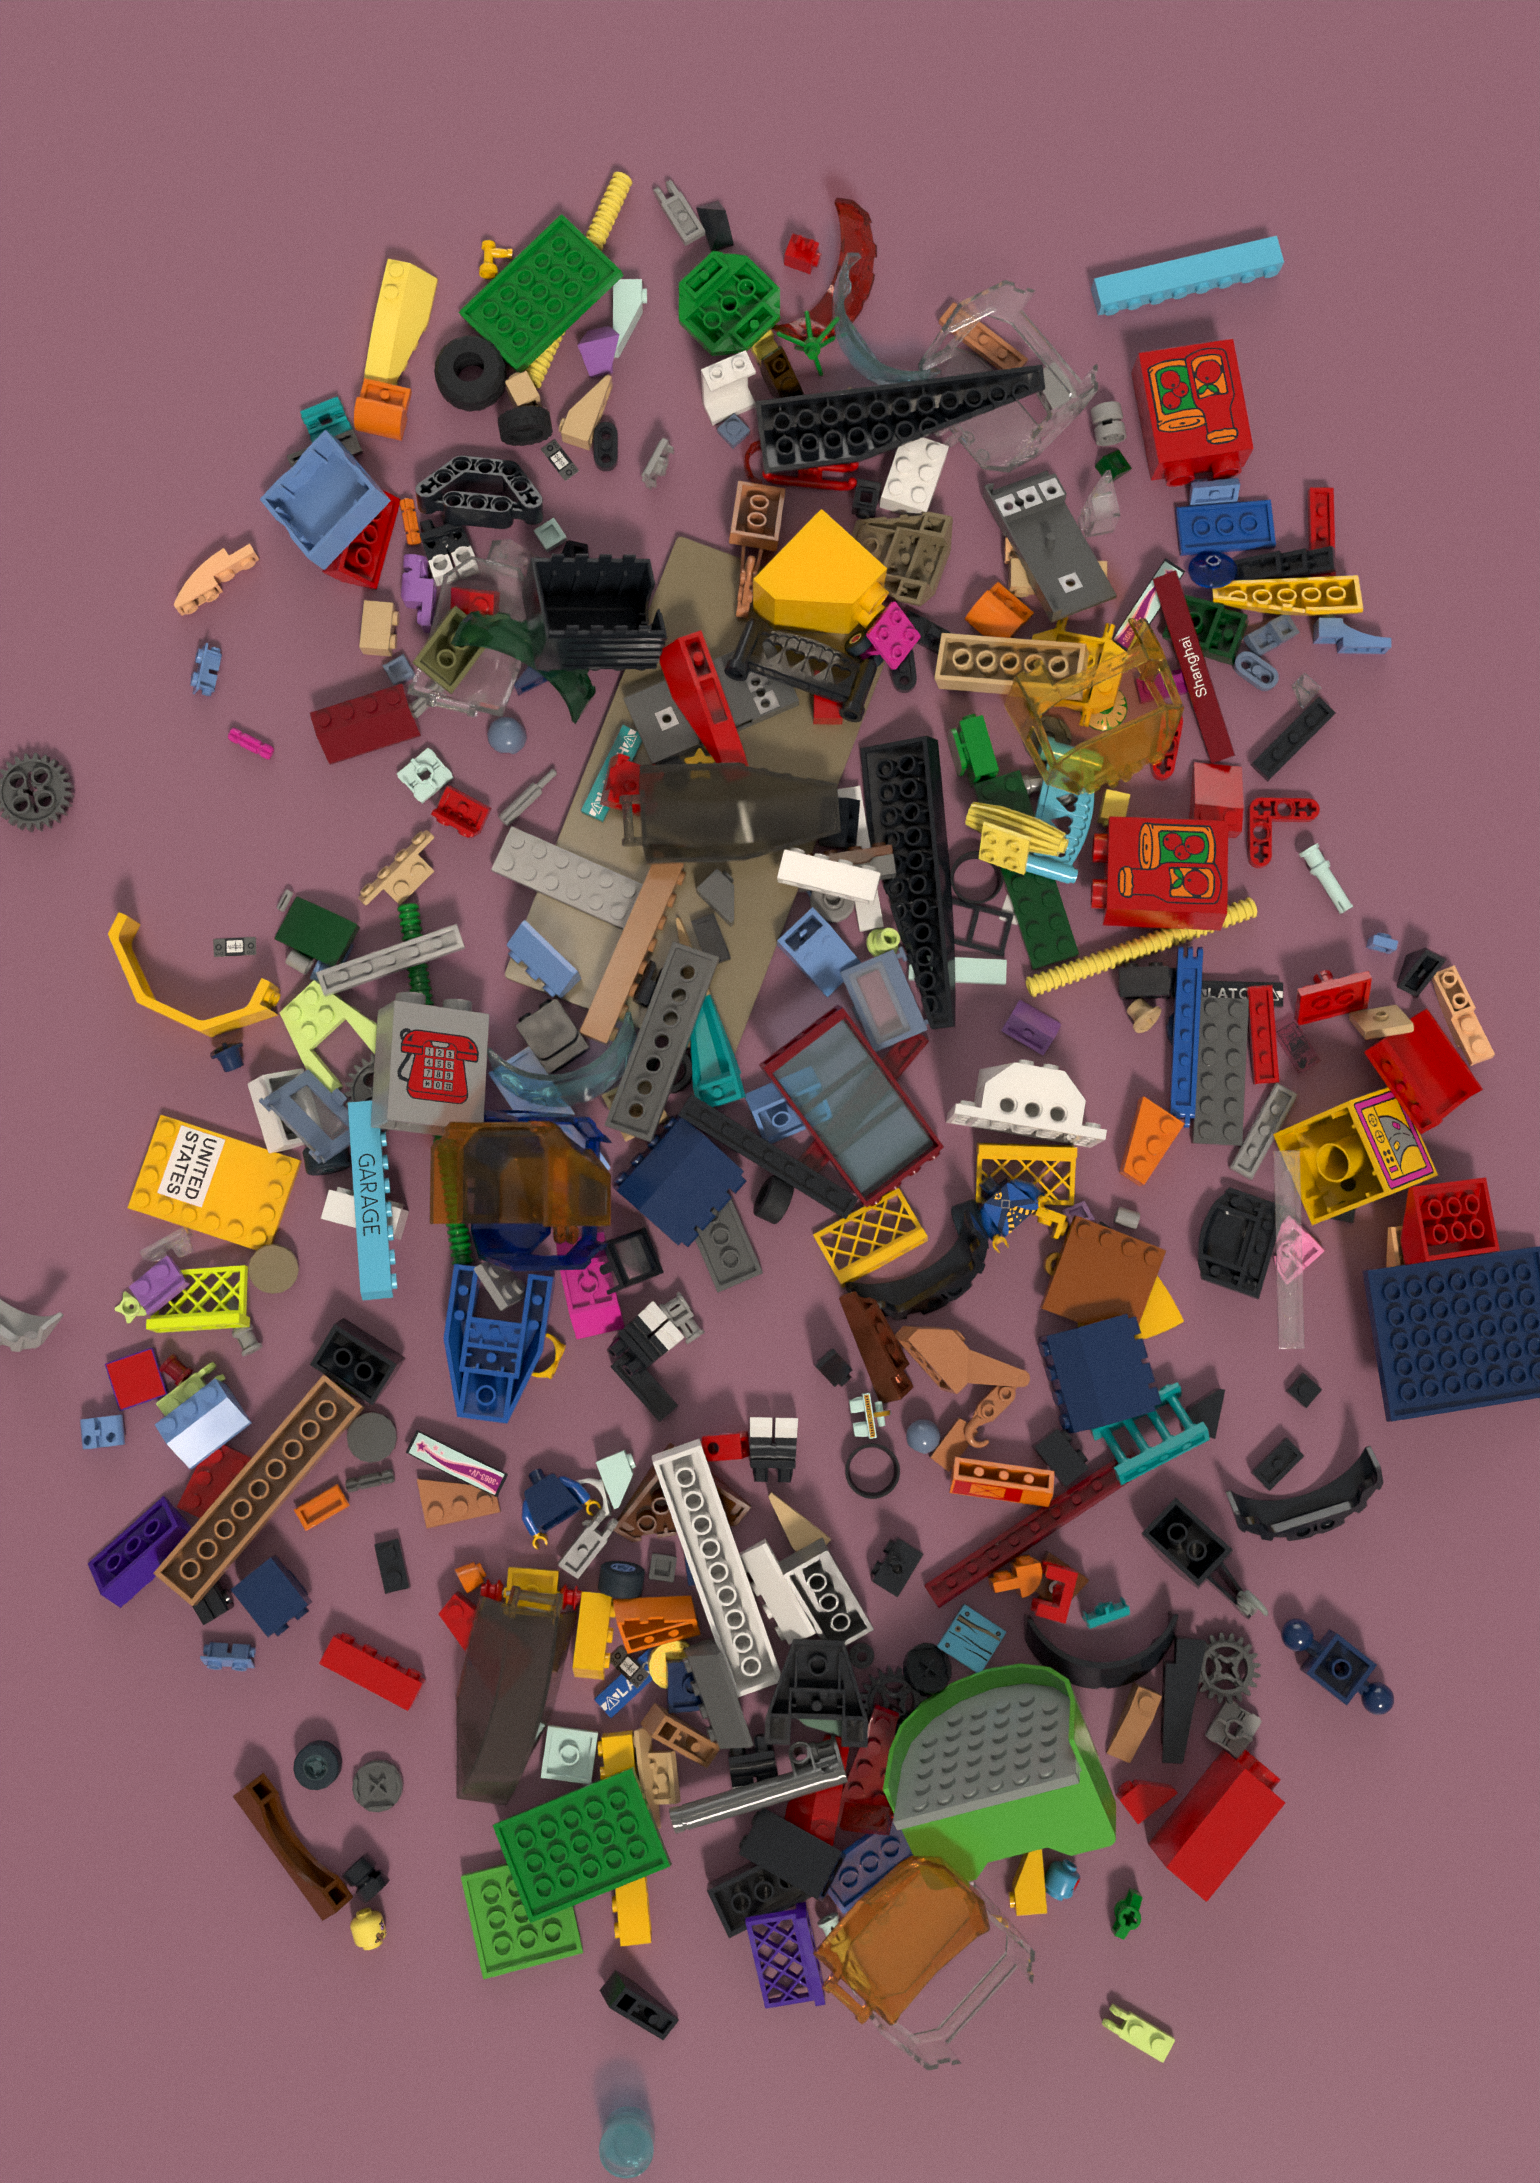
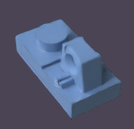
(1213, 492)

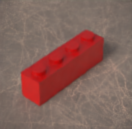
(372, 1671)

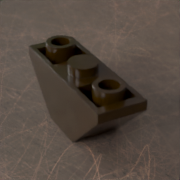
(780, 375)

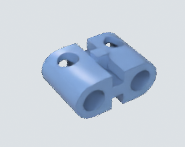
(102, 1432)

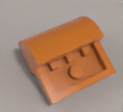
(382, 409)
(998, 613)
(1024, 1577)

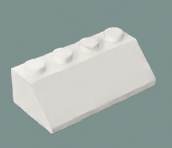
(779, 1598)

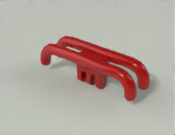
(813, 478)

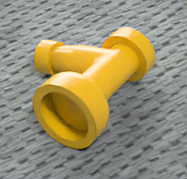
(488, 269)

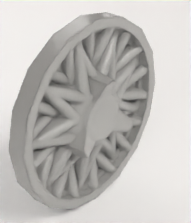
(831, 907)

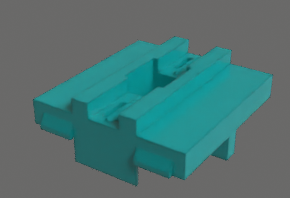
(330, 409)
(1106, 1613)

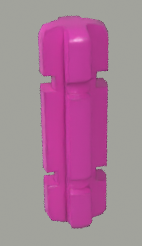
(251, 743)

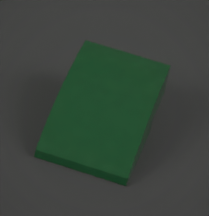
(1217, 629)
(317, 932)

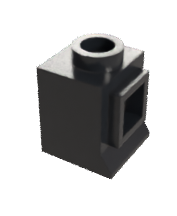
(863, 509)

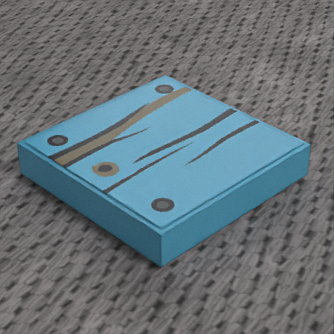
(971, 1639)

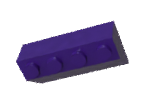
(137, 1552)

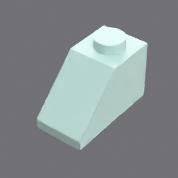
(616, 1474)

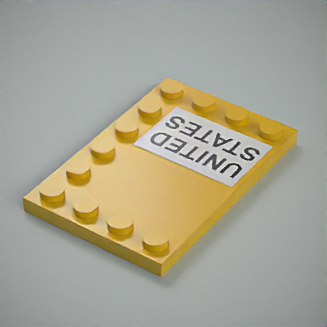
(214, 1184)

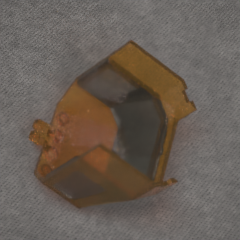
(517, 1176)

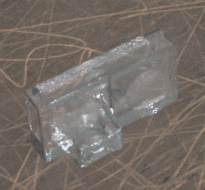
(178, 1241)

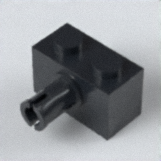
(895, 1566)

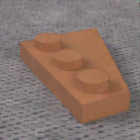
(454, 1502)

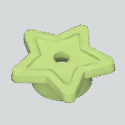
(124, 1307)

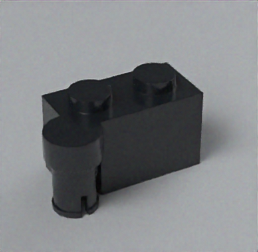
(1146, 981)

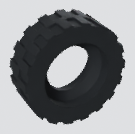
(525, 425)

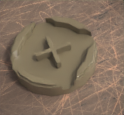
(273, 1268)

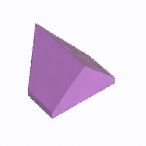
(598, 350)

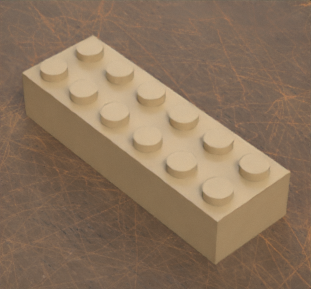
(993, 662)

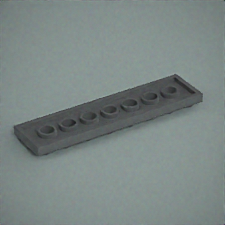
(670, 1056)

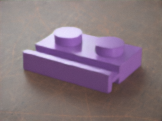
(159, 1285)

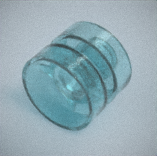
(627, 2142)

